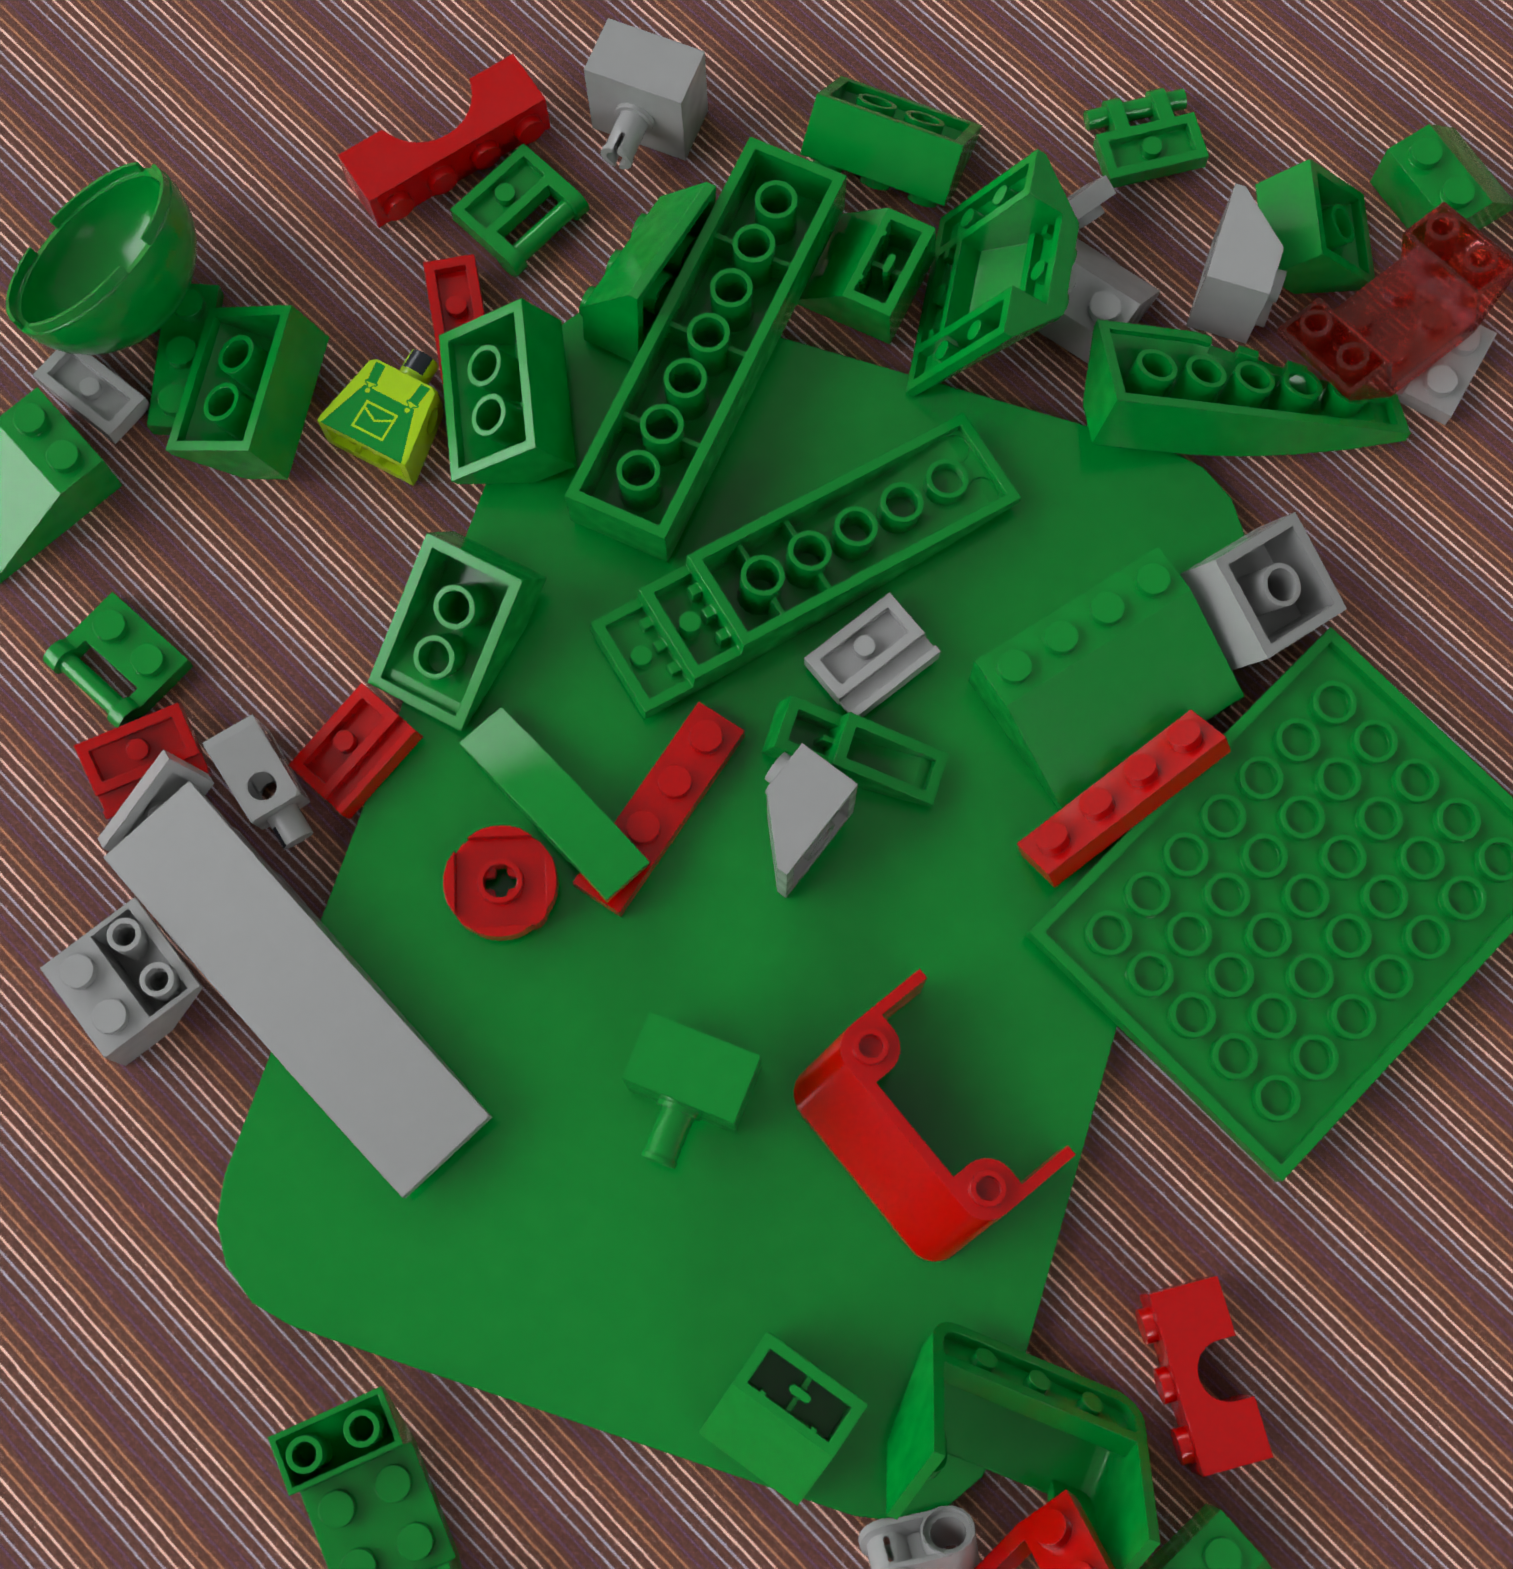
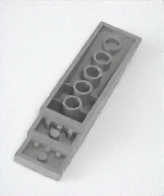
(298, 989)

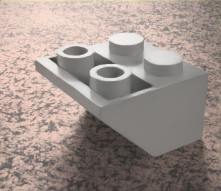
(124, 983)

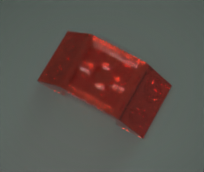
(1408, 312)

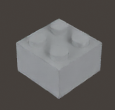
(1264, 591)

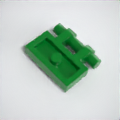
(1148, 149)

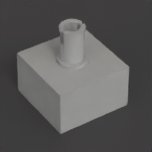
(645, 92)

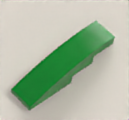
(554, 804)

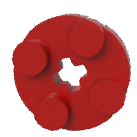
(478, 860)

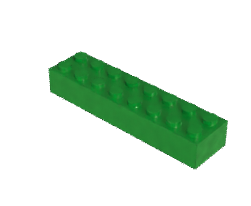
(707, 349)

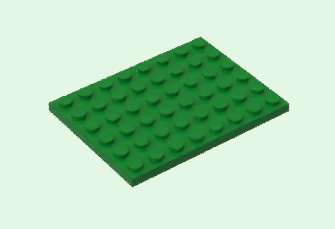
(1296, 905)

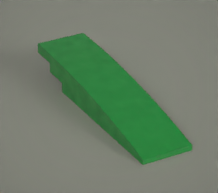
(801, 564)

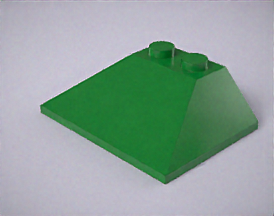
(995, 272)

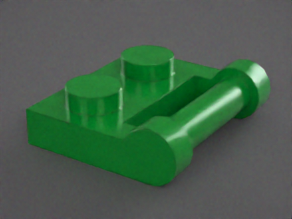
(508, 198)
(130, 648)

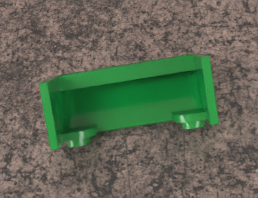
(1029, 1426)

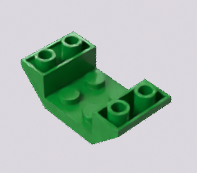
(366, 1487)

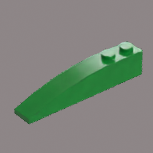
(1192, 398)

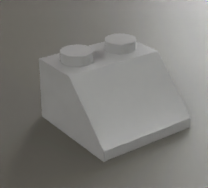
(1239, 272)
(1098, 291)
(804, 812)

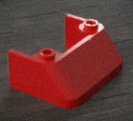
(887, 1156)

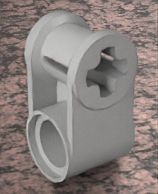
(920, 1539)

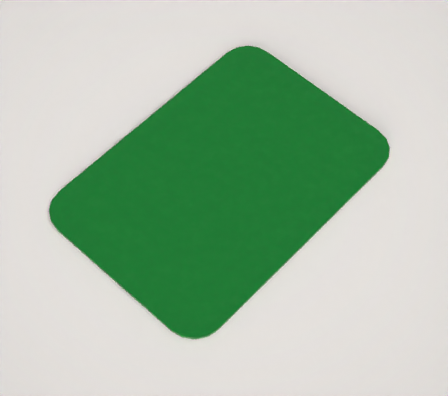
(546, 1242)

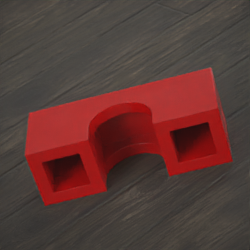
(1210, 1431)

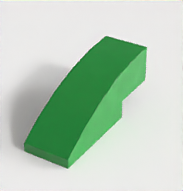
(860, 749)

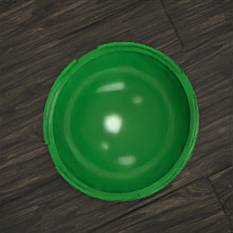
(109, 266)

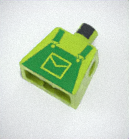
(387, 415)

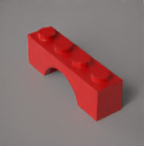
(399, 174)

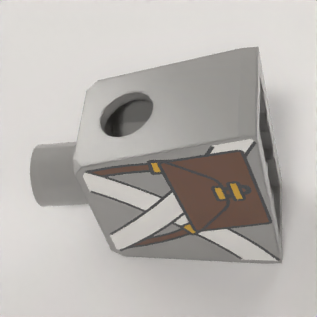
(249, 763)

